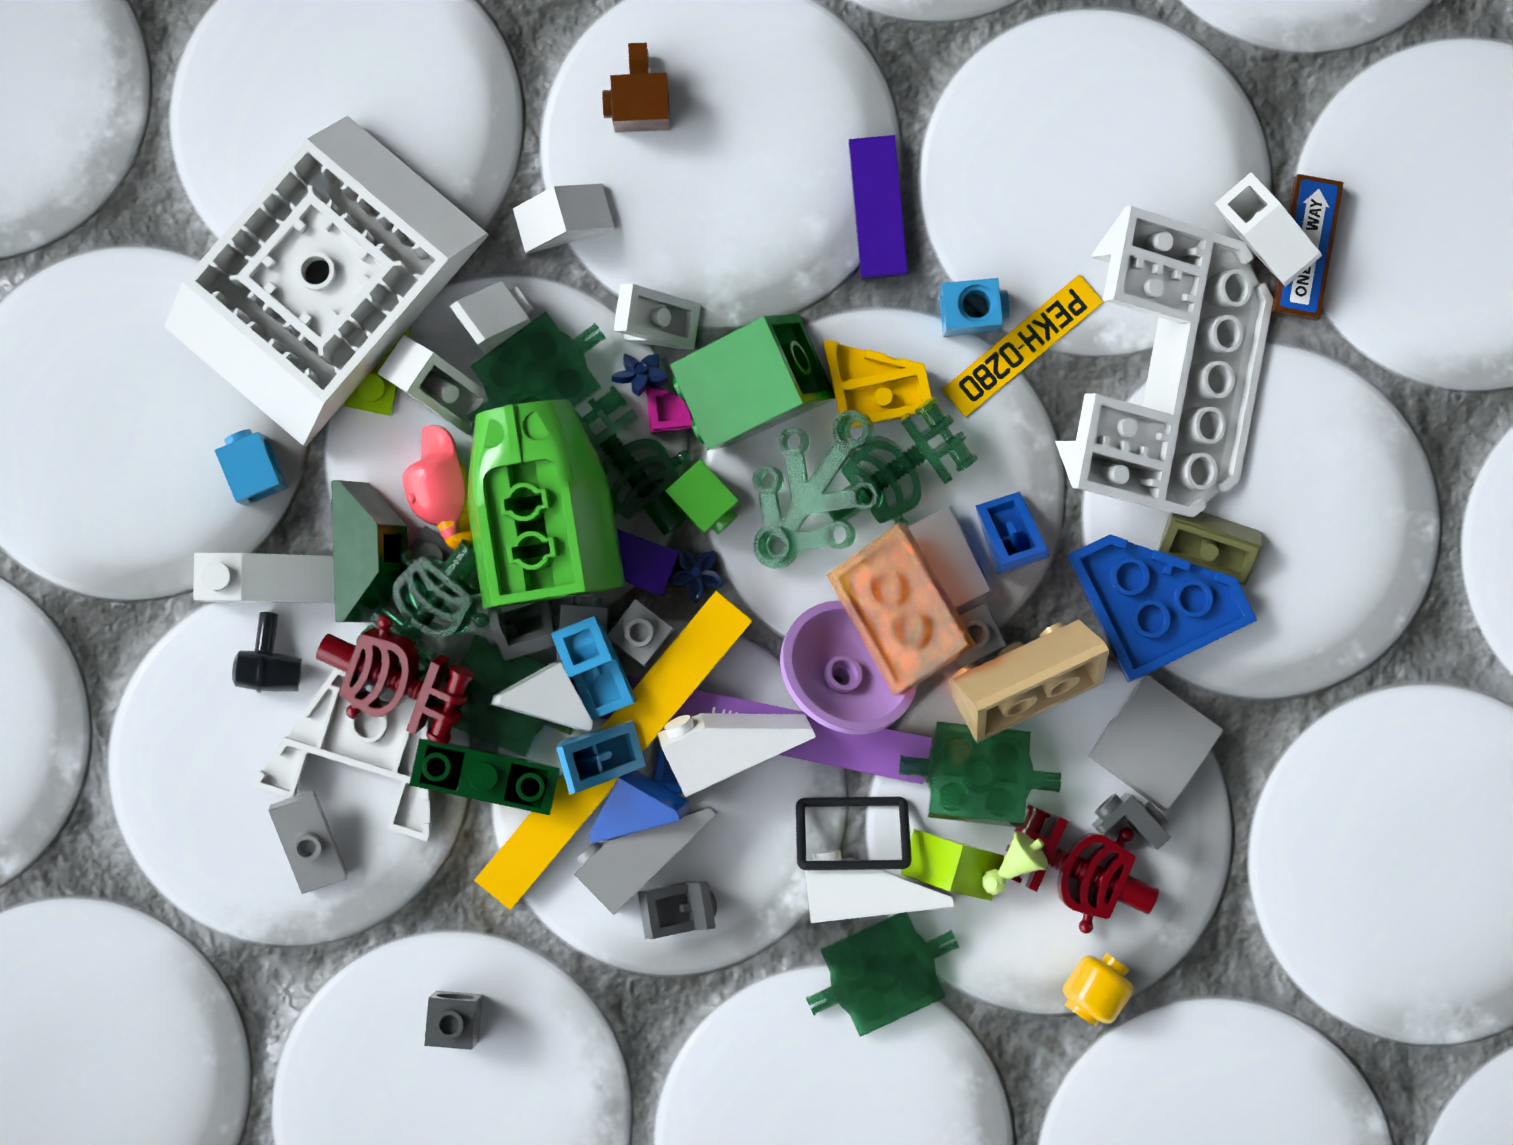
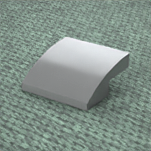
(951, 556)
(1155, 743)

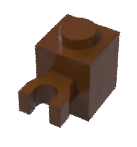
(640, 98)

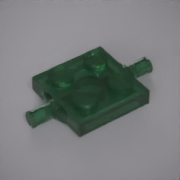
(538, 366)
(491, 675)
(981, 779)
(882, 973)

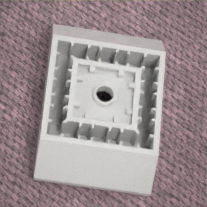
(306, 344)

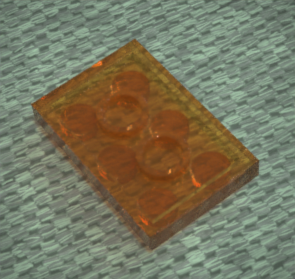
(900, 609)

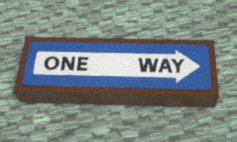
(1315, 209)

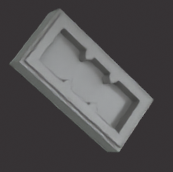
(308, 842)

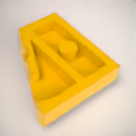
(875, 382)

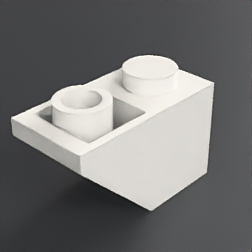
(1267, 229)

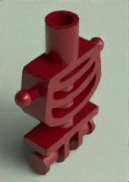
(364, 664)
(1120, 886)

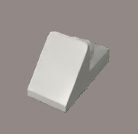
(656, 318)

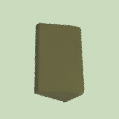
(1213, 544)

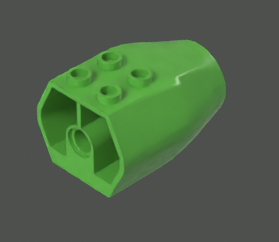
(540, 507)

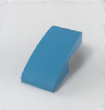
(594, 667)

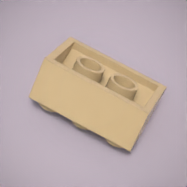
(1029, 678)

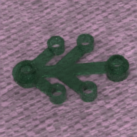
(809, 495)

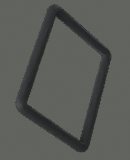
(853, 864)

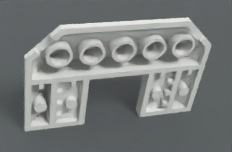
(1201, 372)

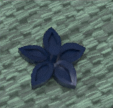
(641, 373)
(696, 574)

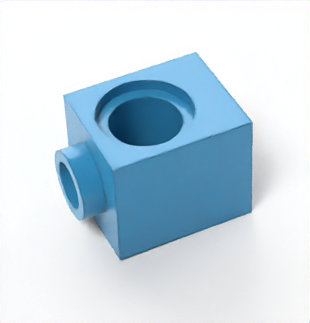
(955, 319)
(250, 467)

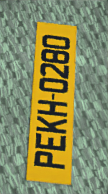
(1022, 345)

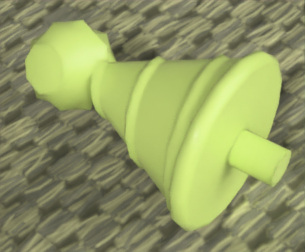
(1022, 858)

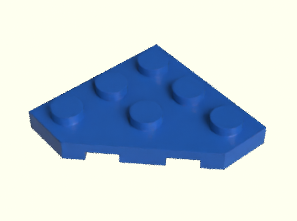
(1156, 603)

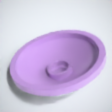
(828, 645)

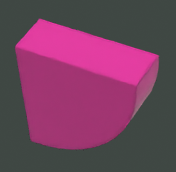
(667, 411)

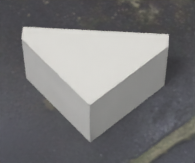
(563, 216)
(546, 696)

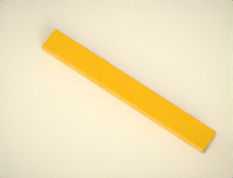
(658, 699)

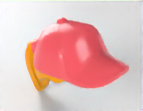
(439, 486)

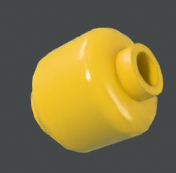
(1098, 989)

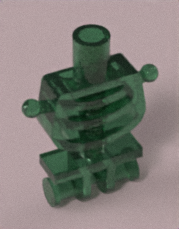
(905, 463)
(654, 500)
(446, 584)

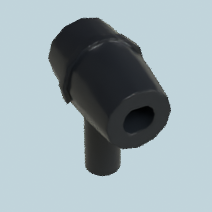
(262, 668)

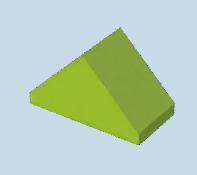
(950, 864)

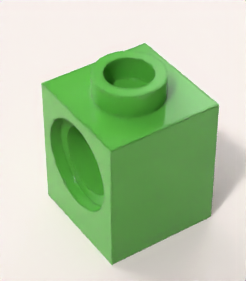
(704, 499)

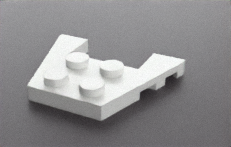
(363, 742)

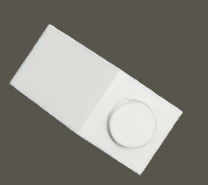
(493, 314)
(433, 382)

